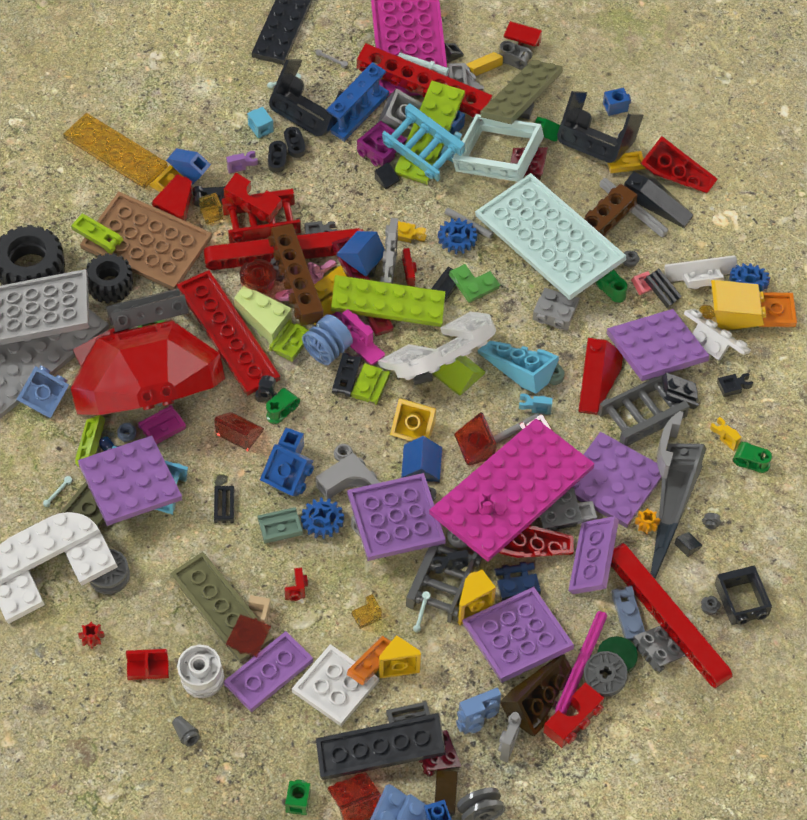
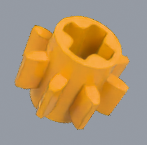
(647, 521)

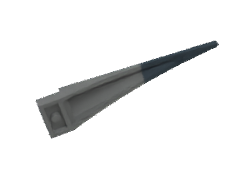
(675, 494)

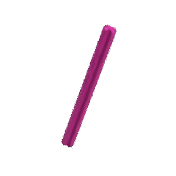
(583, 657)

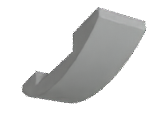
(664, 457)

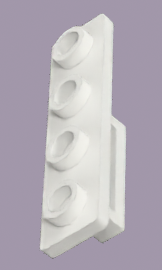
(700, 272)
(713, 338)

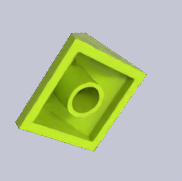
(460, 374)

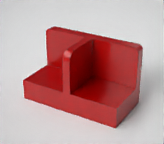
(523, 34)
(147, 664)

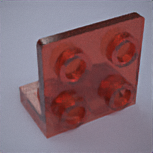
(355, 797)

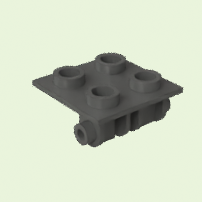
(562, 512)
(658, 648)

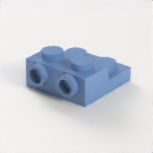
(43, 391)
(475, 709)
(398, 806)

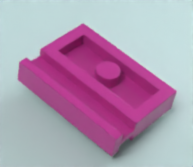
(162, 424)

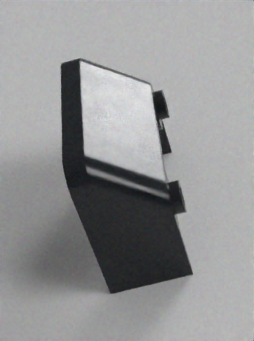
(290, 103)
(577, 134)

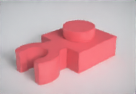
(640, 284)

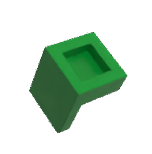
(549, 128)

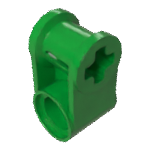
(613, 286)
(281, 406)
(751, 457)

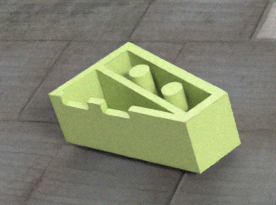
(262, 312)

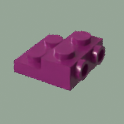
(372, 145)

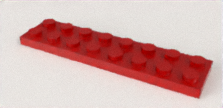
(227, 331)

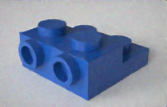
(287, 470)

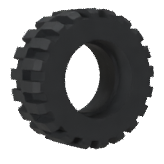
(30, 241)

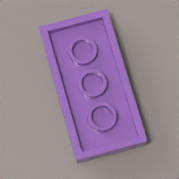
(593, 555)
(268, 672)

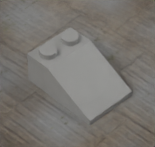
(394, 110)

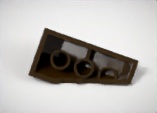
(537, 695)

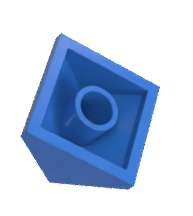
(363, 251)
(422, 457)

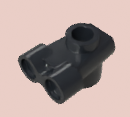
(265, 389)

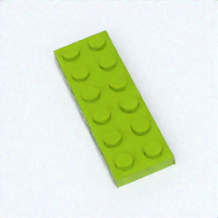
(440, 105)
(388, 301)

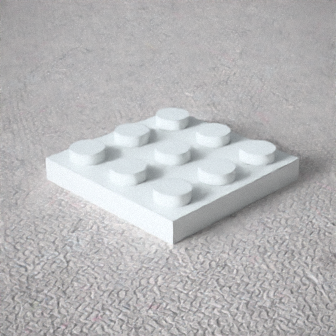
(330, 689)

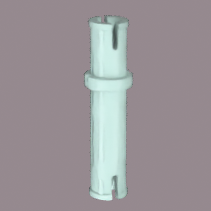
(430, 65)

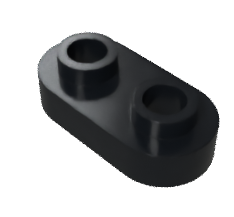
(294, 142)
(277, 156)

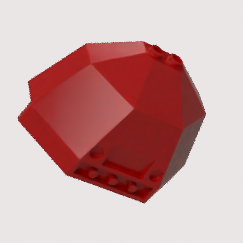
(144, 369)

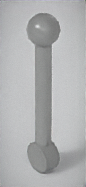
(344, 64)

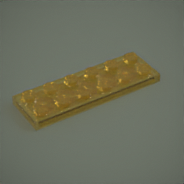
(115, 150)

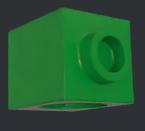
(300, 805)

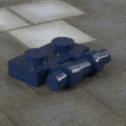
(510, 586)

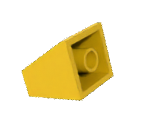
(737, 305)

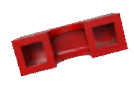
(263, 207)
(564, 728)

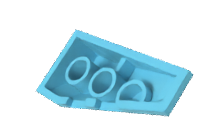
(525, 367)

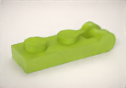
(96, 233)
(90, 437)

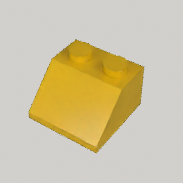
(476, 595)

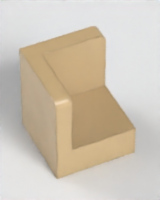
(260, 607)

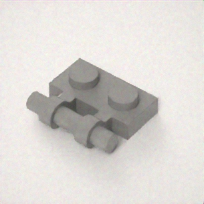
(508, 737)

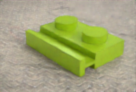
(289, 341)
(370, 384)

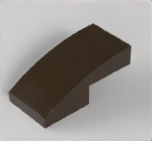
(446, 788)

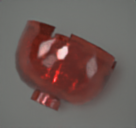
(258, 276)

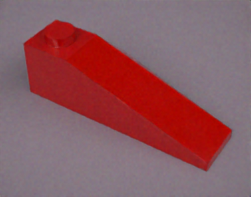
(673, 164)
(600, 371)
(539, 542)

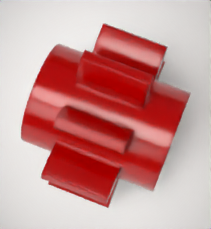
(91, 635)

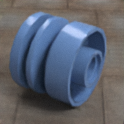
(327, 339)

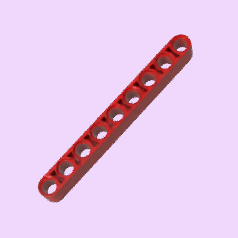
(236, 254)
(670, 617)

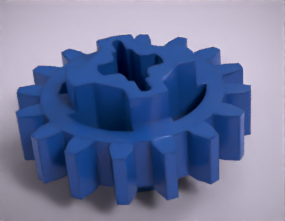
(457, 235)
(750, 275)
(322, 518)

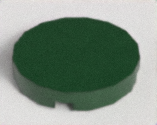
(621, 647)

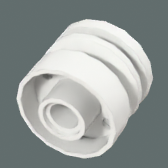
(200, 671)

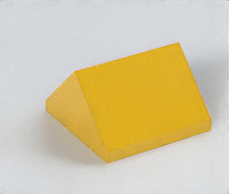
(413, 420)
(399, 659)

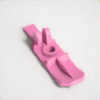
(317, 273)

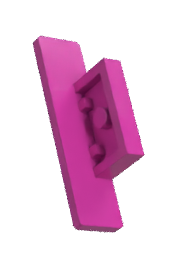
(362, 337)

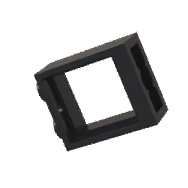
(737, 578)

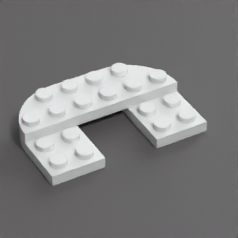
(471, 332)
(37, 544)

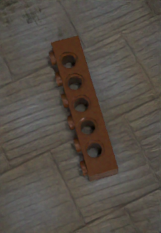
(625, 201)
(296, 274)

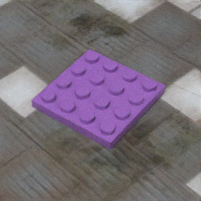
(657, 344)
(619, 479)
(129, 480)
(395, 517)
(517, 634)

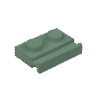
(280, 525)

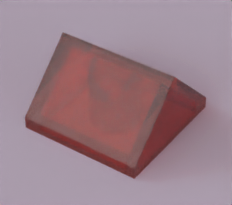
(237, 430)
(476, 440)

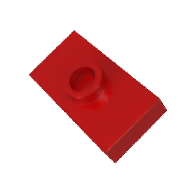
(409, 267)

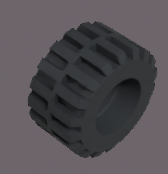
(109, 289)

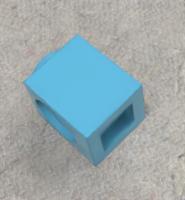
(260, 122)

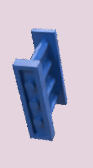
(358, 102)

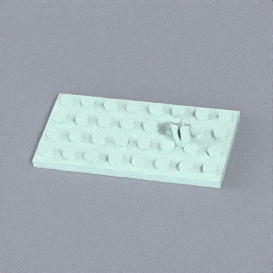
(550, 236)

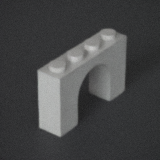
(345, 474)

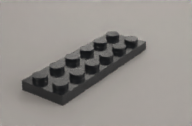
(280, 30)
(380, 746)

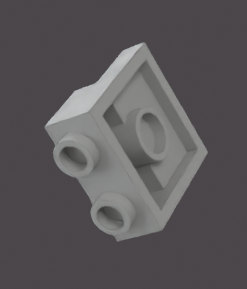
(555, 309)

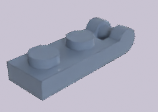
(627, 612)

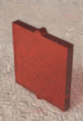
(248, 635)

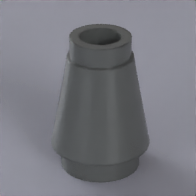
(186, 732)

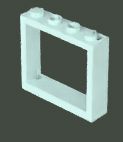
(493, 168)

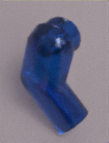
(106, 444)

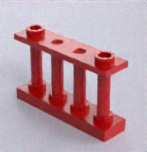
(257, 231)

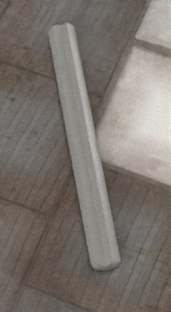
(639, 212)

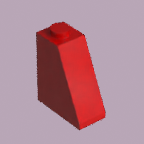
(175, 197)

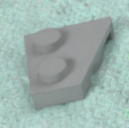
(461, 73)

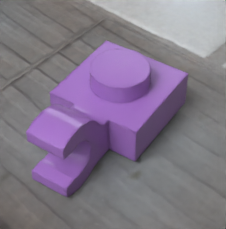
(239, 162)

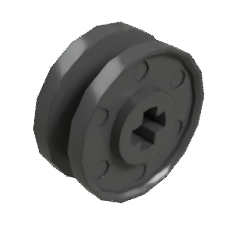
(115, 579)
(598, 664)
(481, 805)

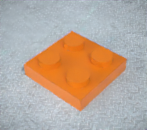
(779, 310)

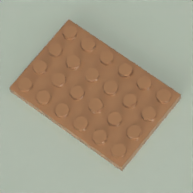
(153, 240)

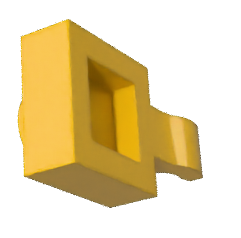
(408, 231)
(727, 434)

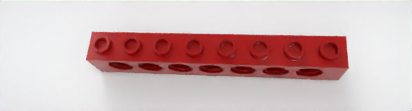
(417, 75)

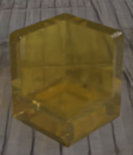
(210, 208)
(368, 613)

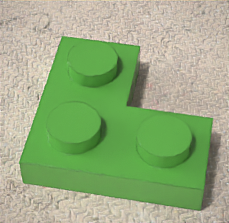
(472, 287)

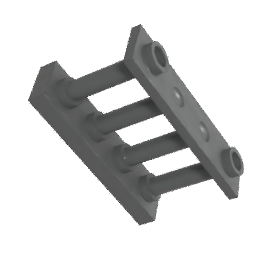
(147, 309)
(645, 426)
(423, 580)

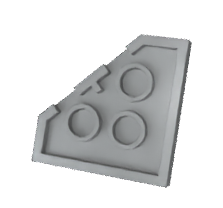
(390, 252)

